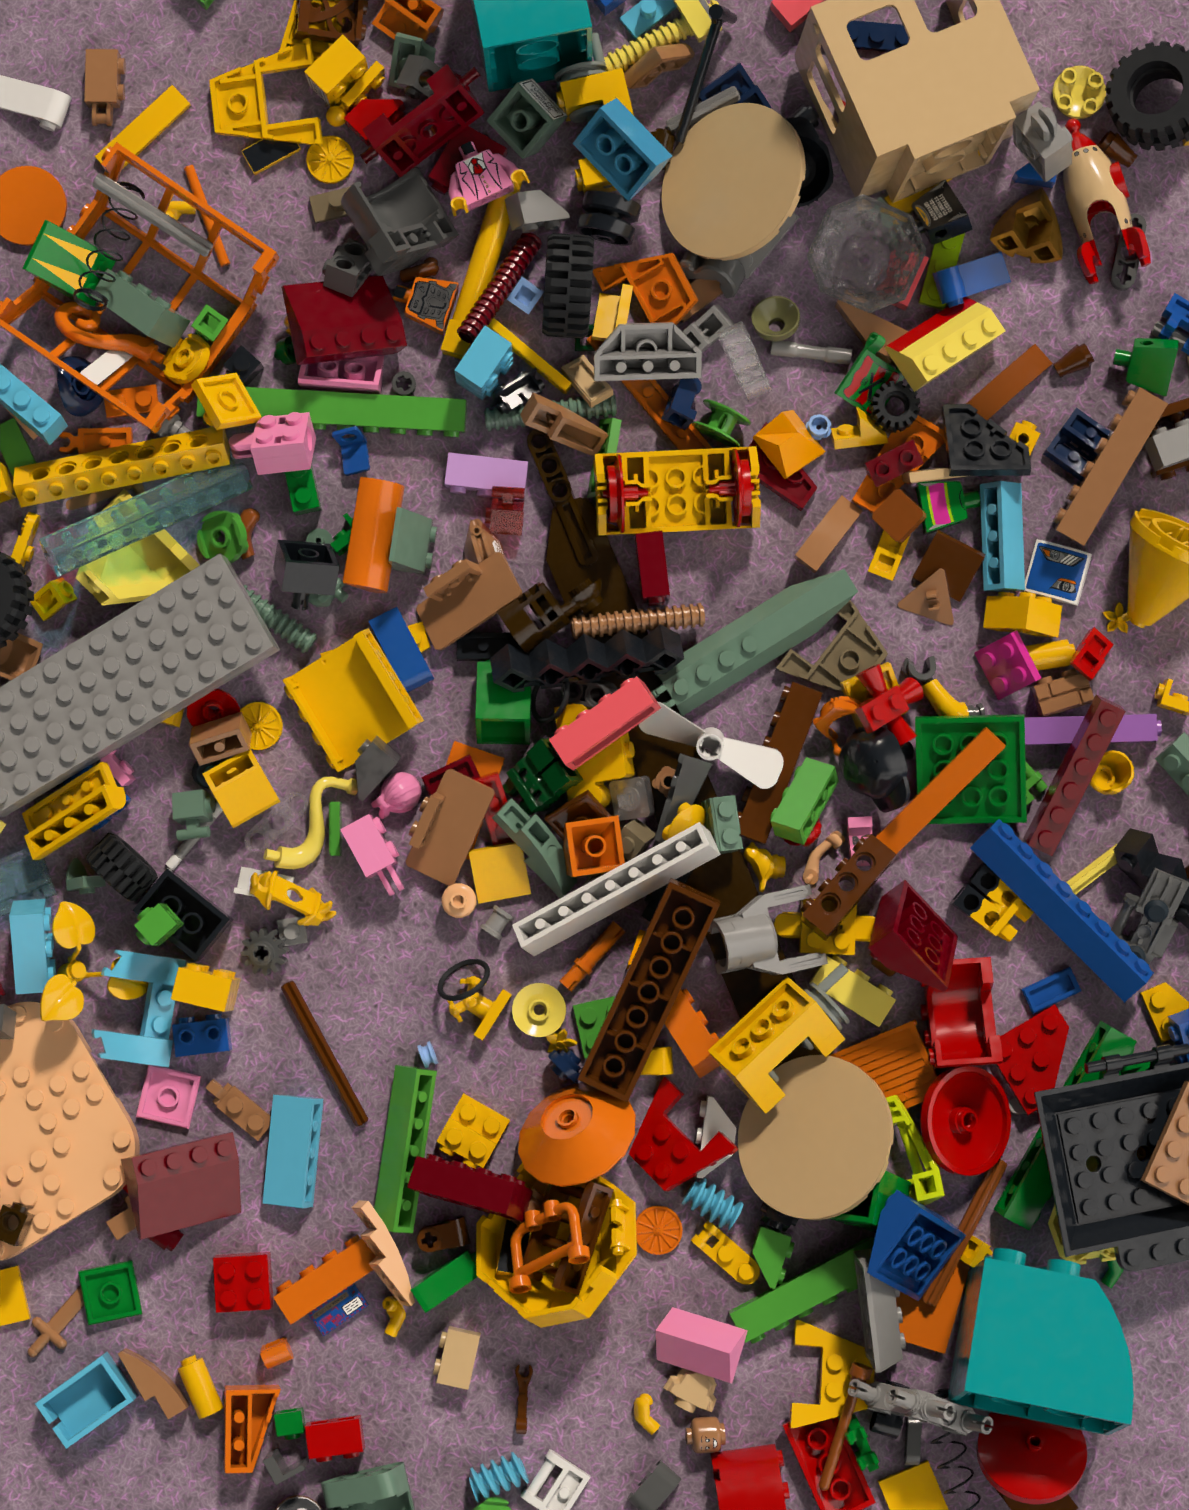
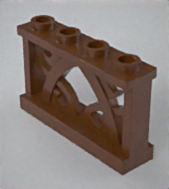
(307, 14)

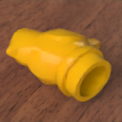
(764, 864)

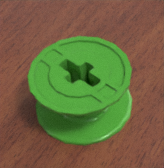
(721, 423)

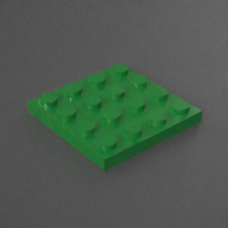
(997, 789)

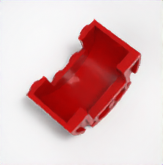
(962, 1017)
(750, 1479)

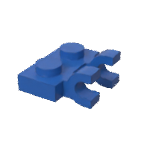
(1177, 315)

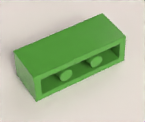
(804, 800)

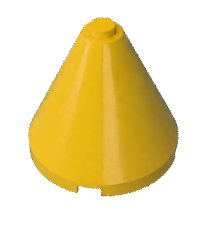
(1156, 566)

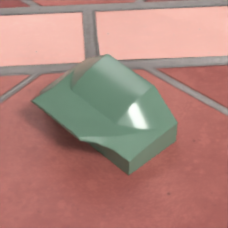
(403, 46)

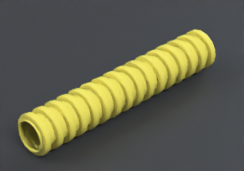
(635, 50)

